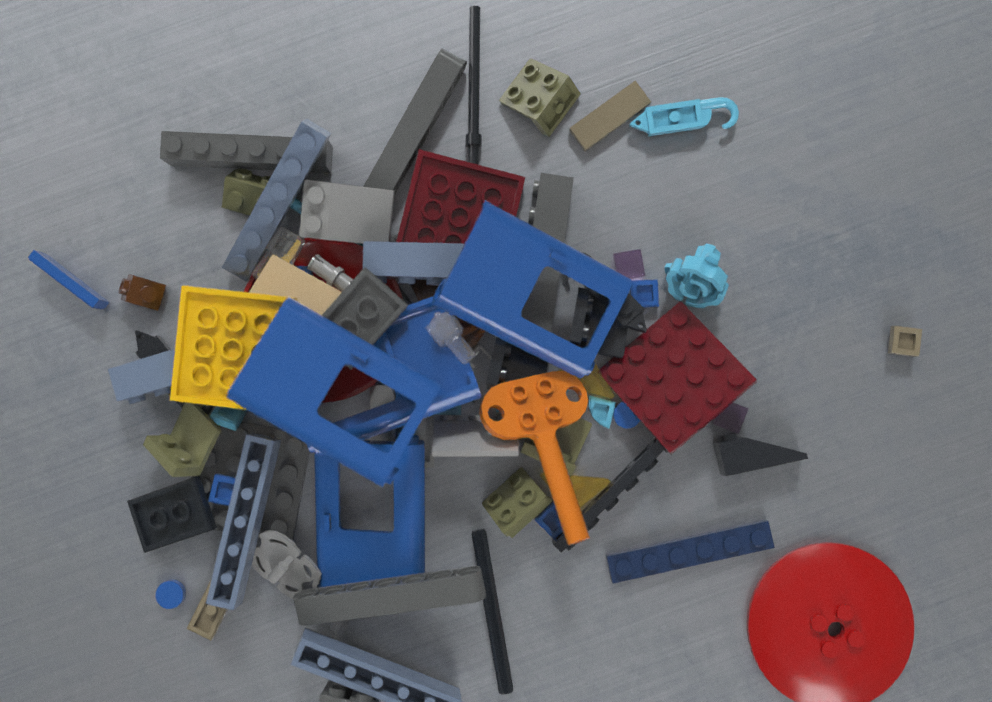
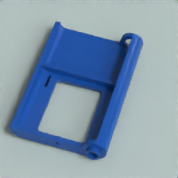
(499, 273)
(412, 345)
(296, 369)
(372, 554)

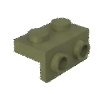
(242, 190)

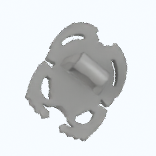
(282, 563)

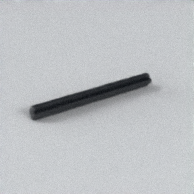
(492, 613)

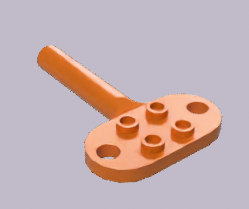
(535, 410)

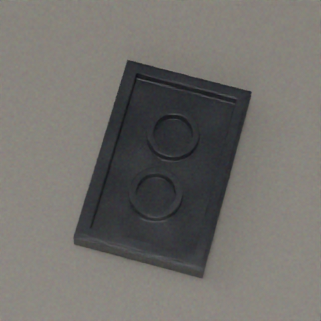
(172, 514)

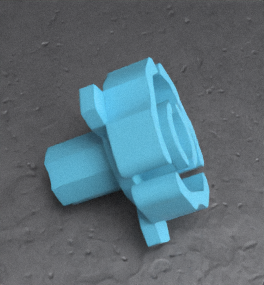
(696, 275)

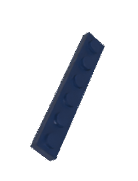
(690, 551)

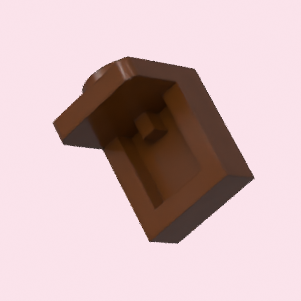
(142, 292)

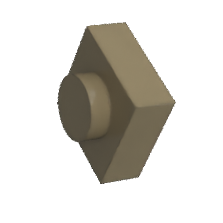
(905, 341)

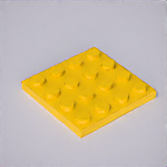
(215, 340)

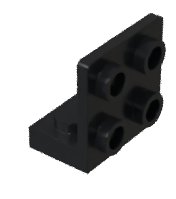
(585, 321)
(512, 363)

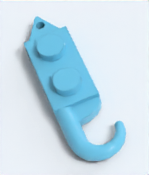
(683, 116)

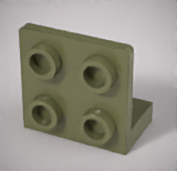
(541, 95)
(570, 442)
(188, 445)

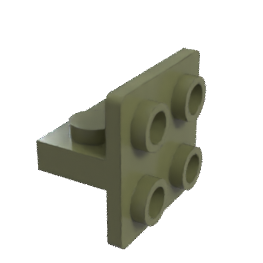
(516, 503)

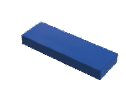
(68, 280)

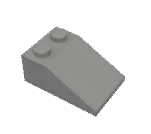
(346, 212)

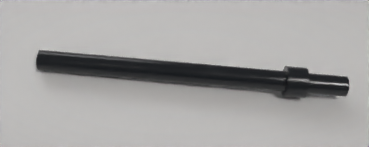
(473, 139)

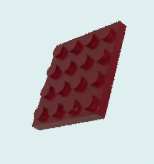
(449, 197)
(677, 377)

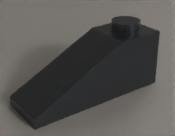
(743, 454)

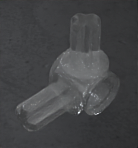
(447, 332)

